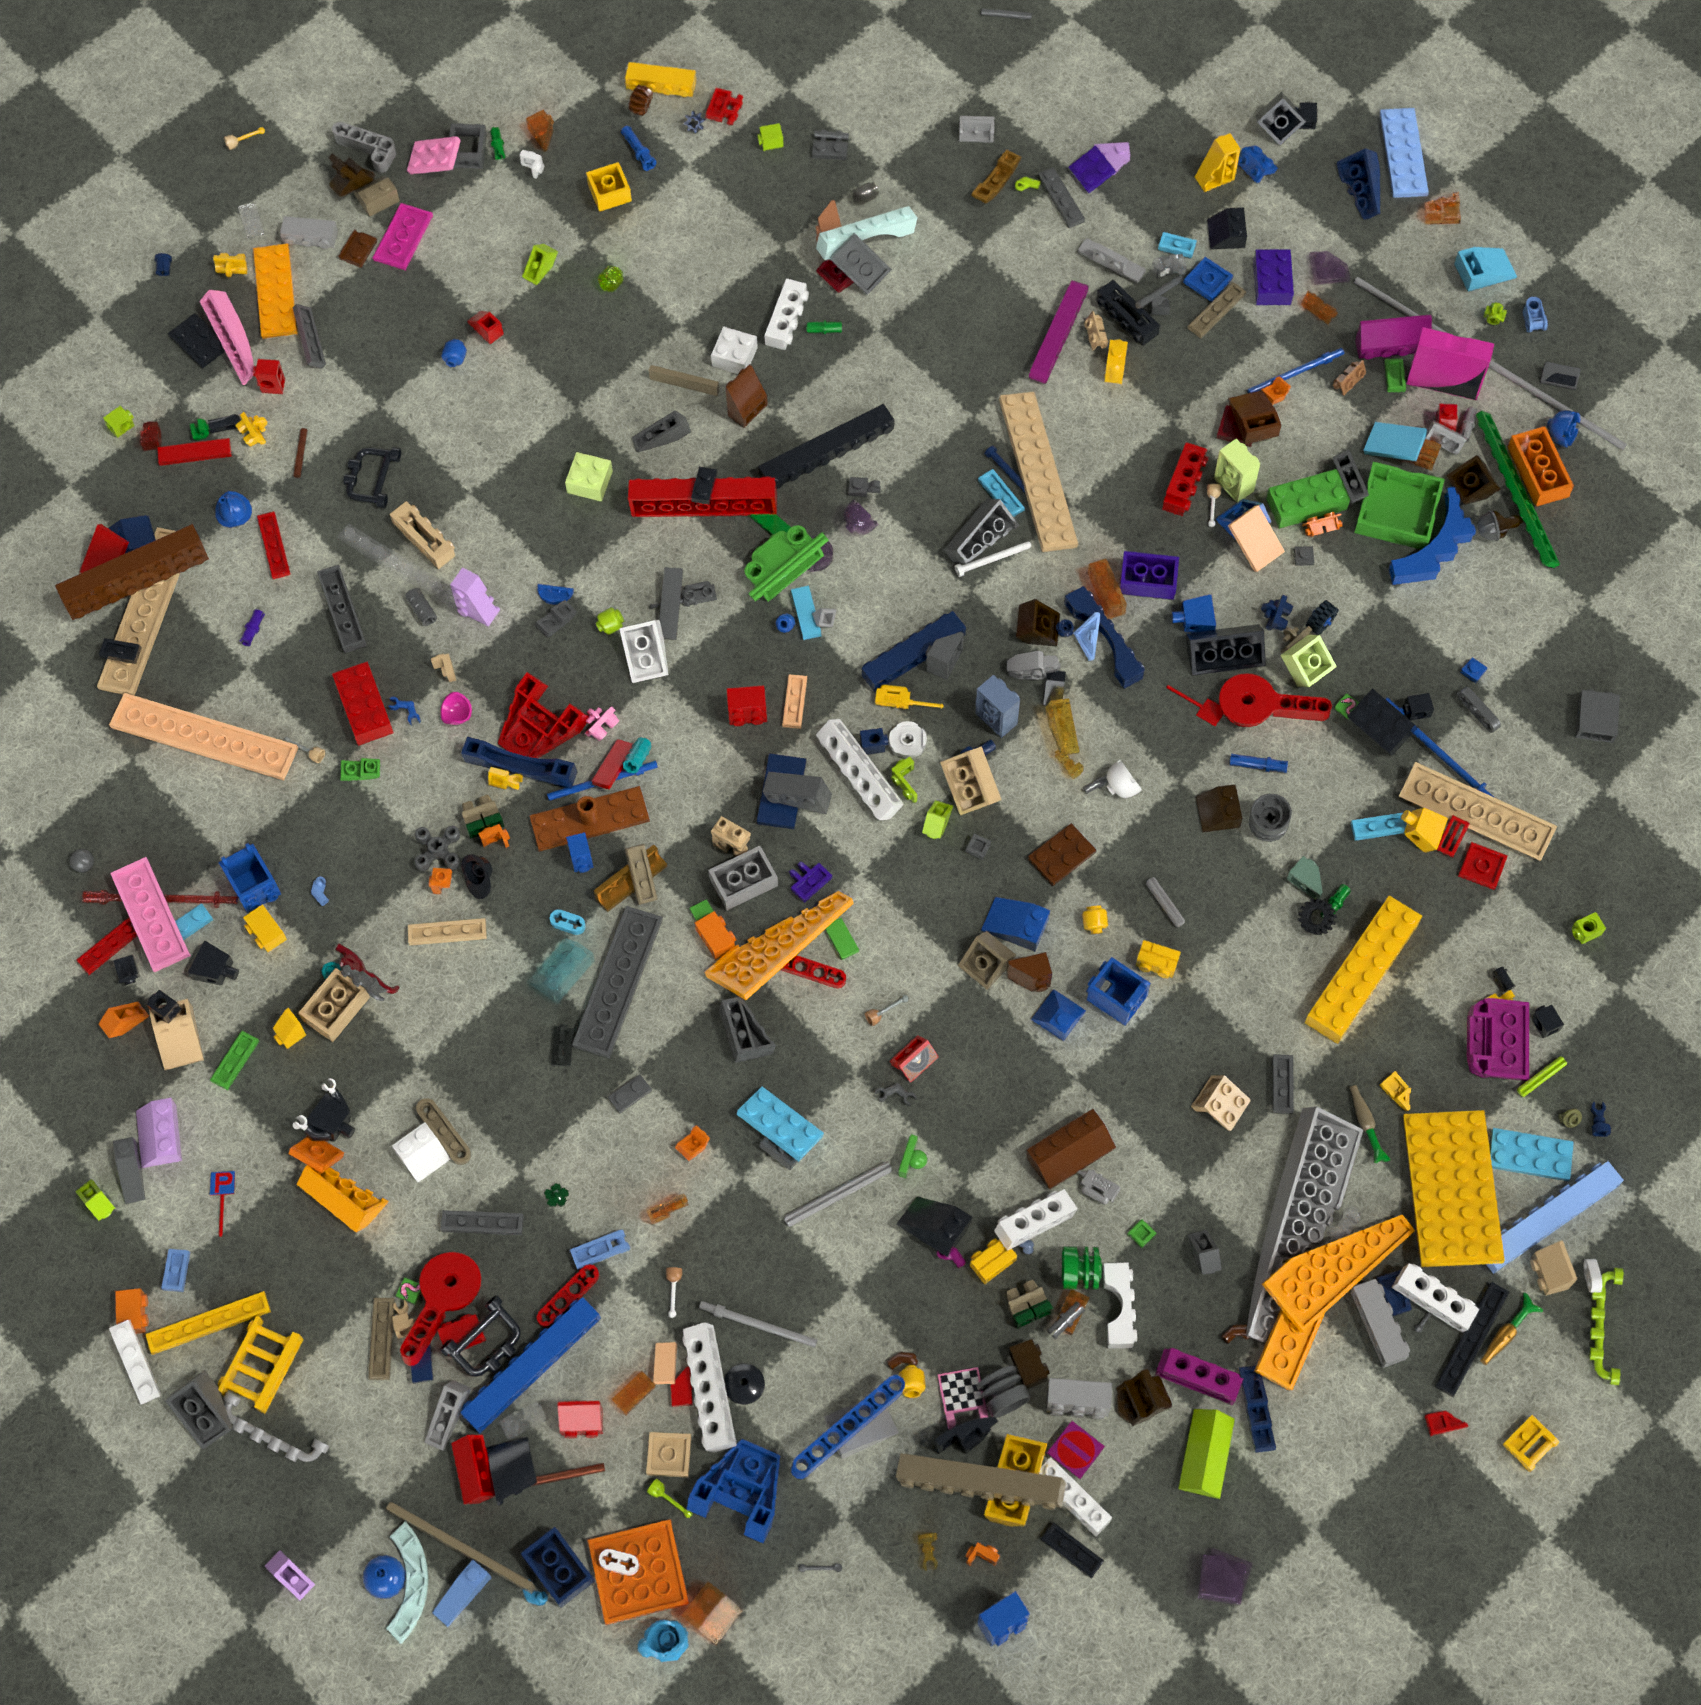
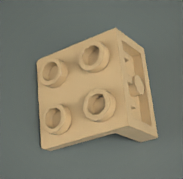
(1222, 1101)

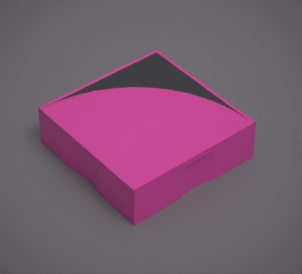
(1450, 363)

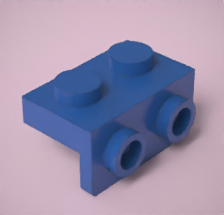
(1256, 163)

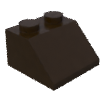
(1473, 481)
(1037, 623)
(1219, 809)

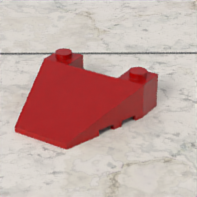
(532, 727)

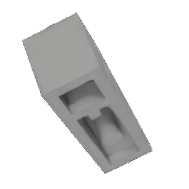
(447, 1414)

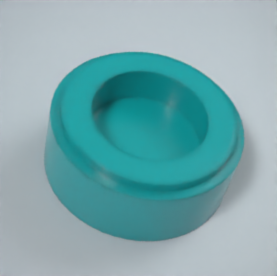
(328, 968)

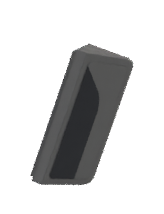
(1560, 375)

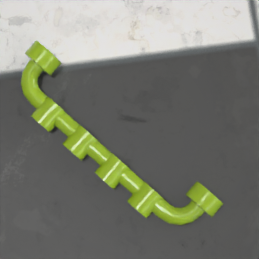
(1598, 1332)

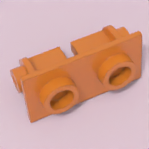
(1330, 521)

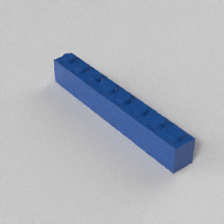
(530, 1365)

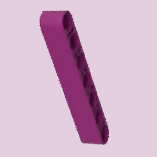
(1058, 332)

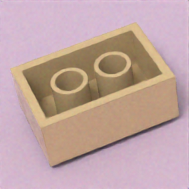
(333, 1005)

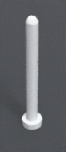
(991, 558)

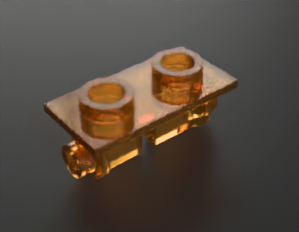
(1318, 307)

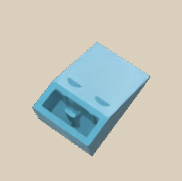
(1483, 267)

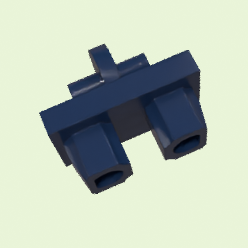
(1274, 610)

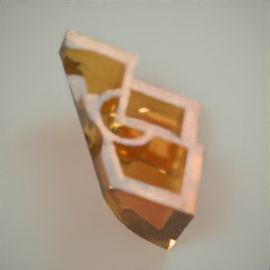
(1443, 210)
(662, 1211)

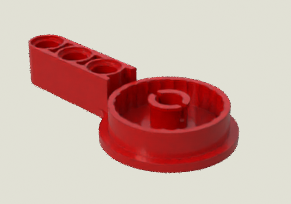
(1266, 701)
(441, 1298)

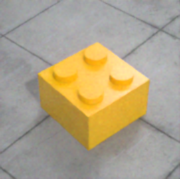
(608, 186)

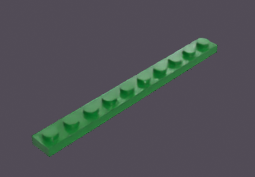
(1518, 491)

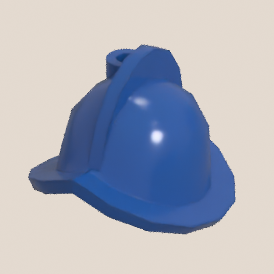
(233, 509)

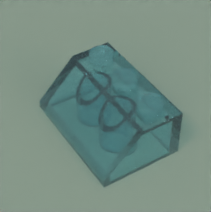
(562, 969)

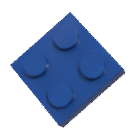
(1208, 279)

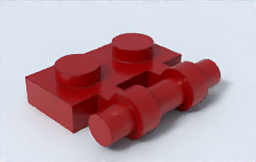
(719, 103)

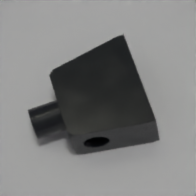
(212, 965)

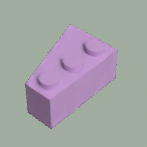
(472, 599)

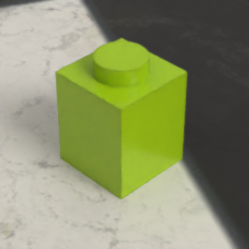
(770, 137)

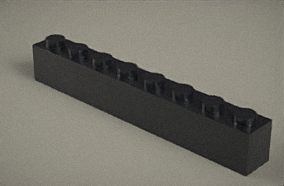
(828, 446)

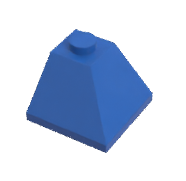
(1058, 1015)

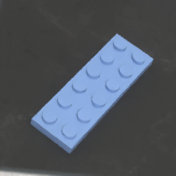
(1403, 152)

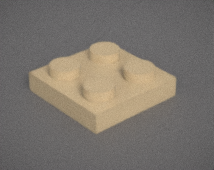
(668, 1454)

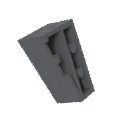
(798, 791)
(743, 1031)

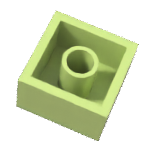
(588, 476)
(1308, 660)

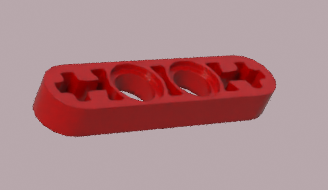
(812, 965)
(565, 1294)

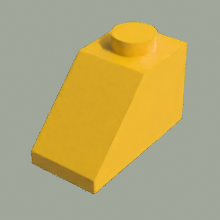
(288, 1029)

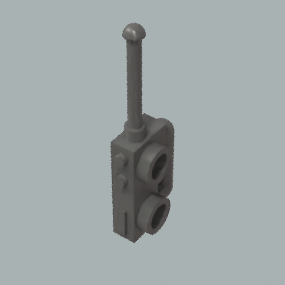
(694, 597)

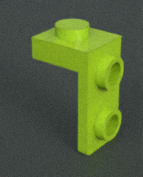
(901, 769)

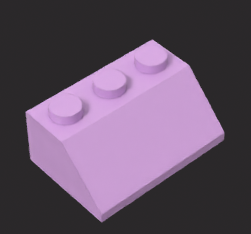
(158, 1133)

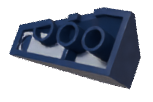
(1362, 177)

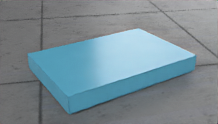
(1395, 441)

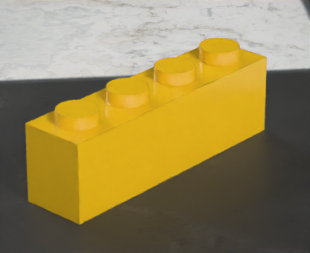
(661, 79)

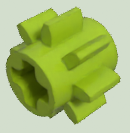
(1495, 313)

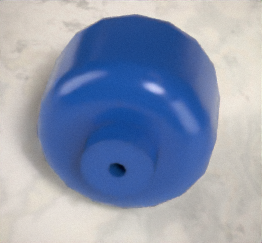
(785, 622)

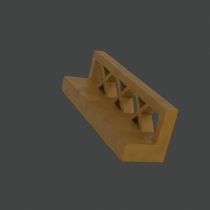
(611, 893)

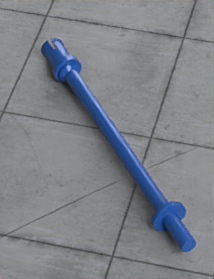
(1446, 758)

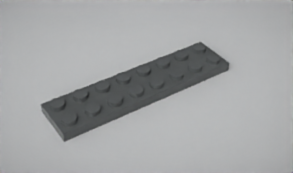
(617, 982)

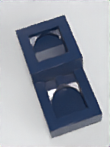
(423, 1369)

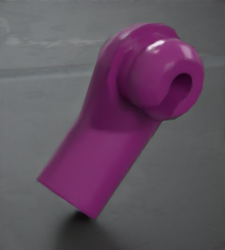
(955, 1256)

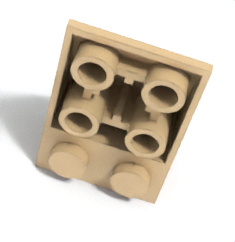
(179, 1039)

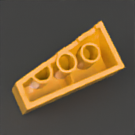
(341, 1197)

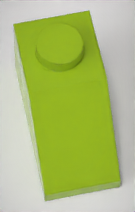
(539, 263)
(937, 819)
(95, 1200)

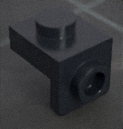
(126, 969)

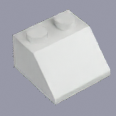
(421, 1152)

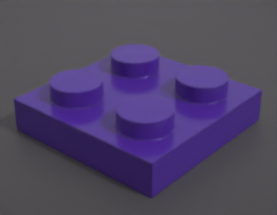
(1092, 169)

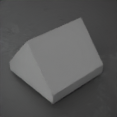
(824, 617)

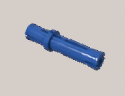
(1259, 763)

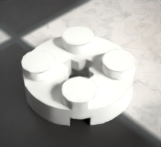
(904, 749)

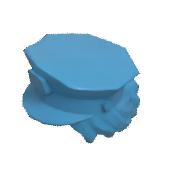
(664, 1641)

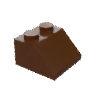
(1031, 972)

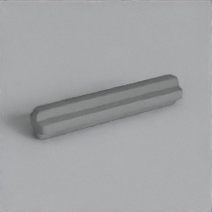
(1165, 902)

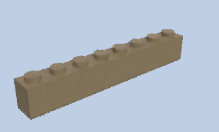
(981, 1481)

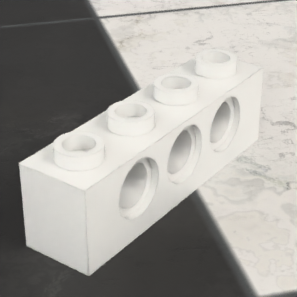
(780, 320)
(1013, 1236)
(1406, 1286)
(1078, 1500)

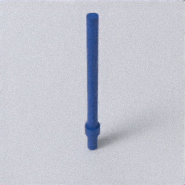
(1325, 358)
(587, 785)

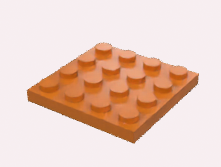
(655, 1585)

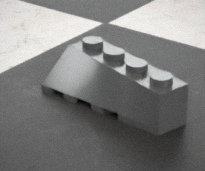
(981, 530)

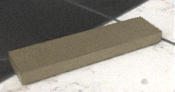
(1216, 310)
(684, 380)
(381, 1339)

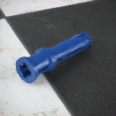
(641, 153)

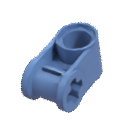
(1534, 318)

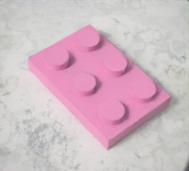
(433, 155)

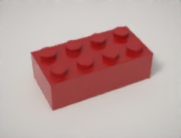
(362, 703)

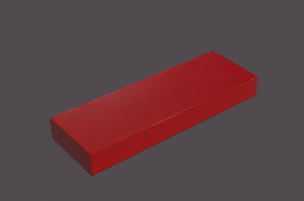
(612, 765)

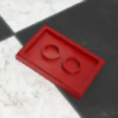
(103, 548)

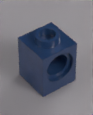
(873, 734)

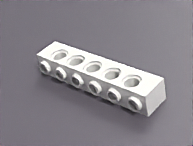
(850, 758)
(713, 1375)

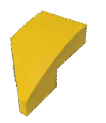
(1397, 1090)

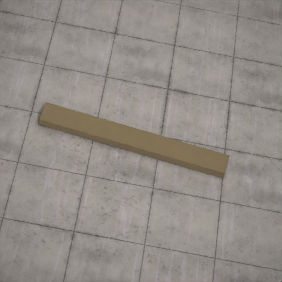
(461, 1547)

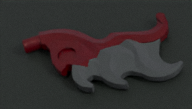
(355, 968)

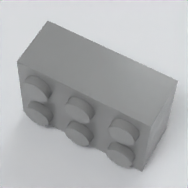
(743, 878)
(1078, 1398)

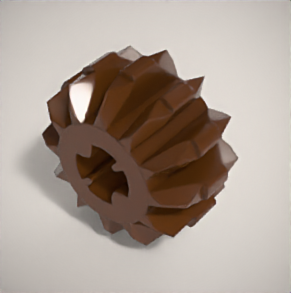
(640, 100)

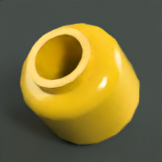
(1095, 919)
(914, 1381)

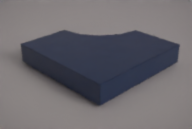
(1399, 1303)

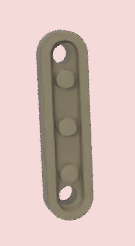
(444, 1131)

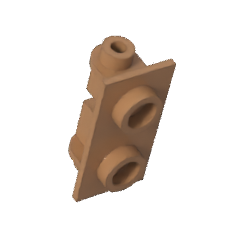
(1353, 374)

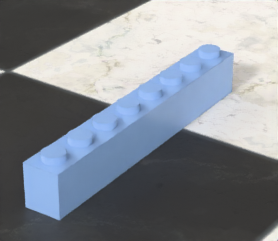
(1557, 1211)

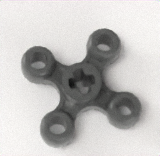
(432, 844)

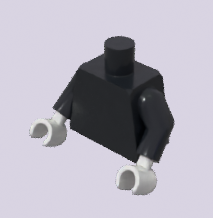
(328, 1118)

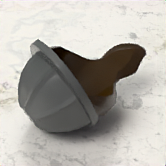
(1495, 526)

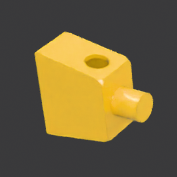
(1424, 828)

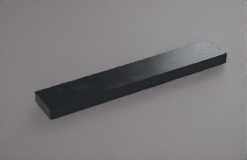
(1472, 1340)

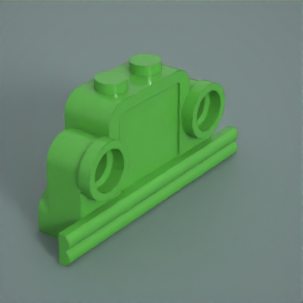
(782, 561)

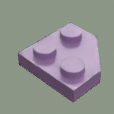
(1115, 153)

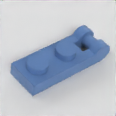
(599, 1249)

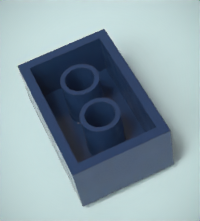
(557, 1567)

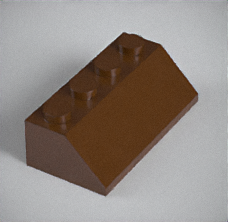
(1070, 1149)

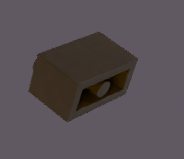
(1029, 1364)

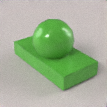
(915, 1158)

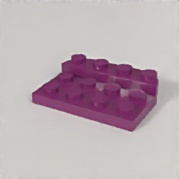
(1498, 1039)

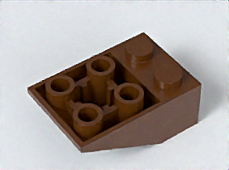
(745, 397)
(1255, 417)

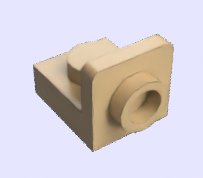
(444, 662)

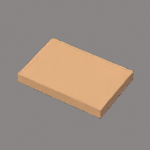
(1256, 538)

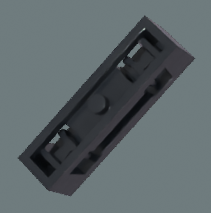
(1127, 313)

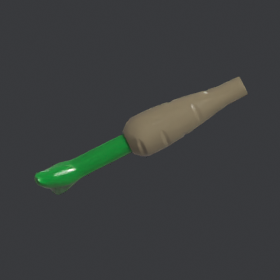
(1367, 1123)

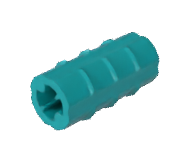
(637, 755)

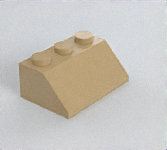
(970, 781)

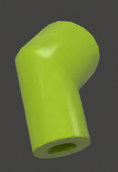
(1025, 183)

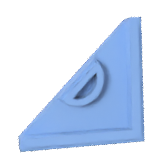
(1087, 635)

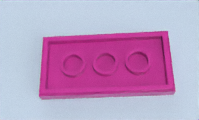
(403, 236)

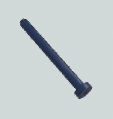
(991, 452)

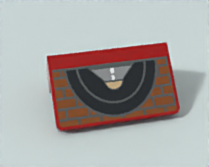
(914, 1058)

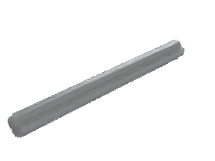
(838, 1193)

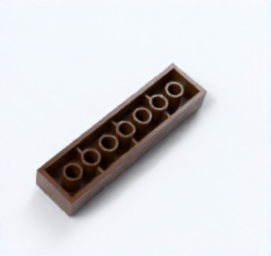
(132, 572)

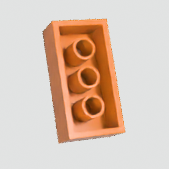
(1540, 466)

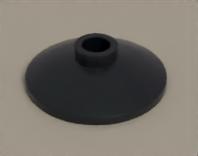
(748, 1393)

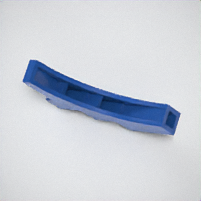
(1425, 563)

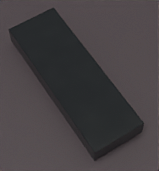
(1072, 1550)

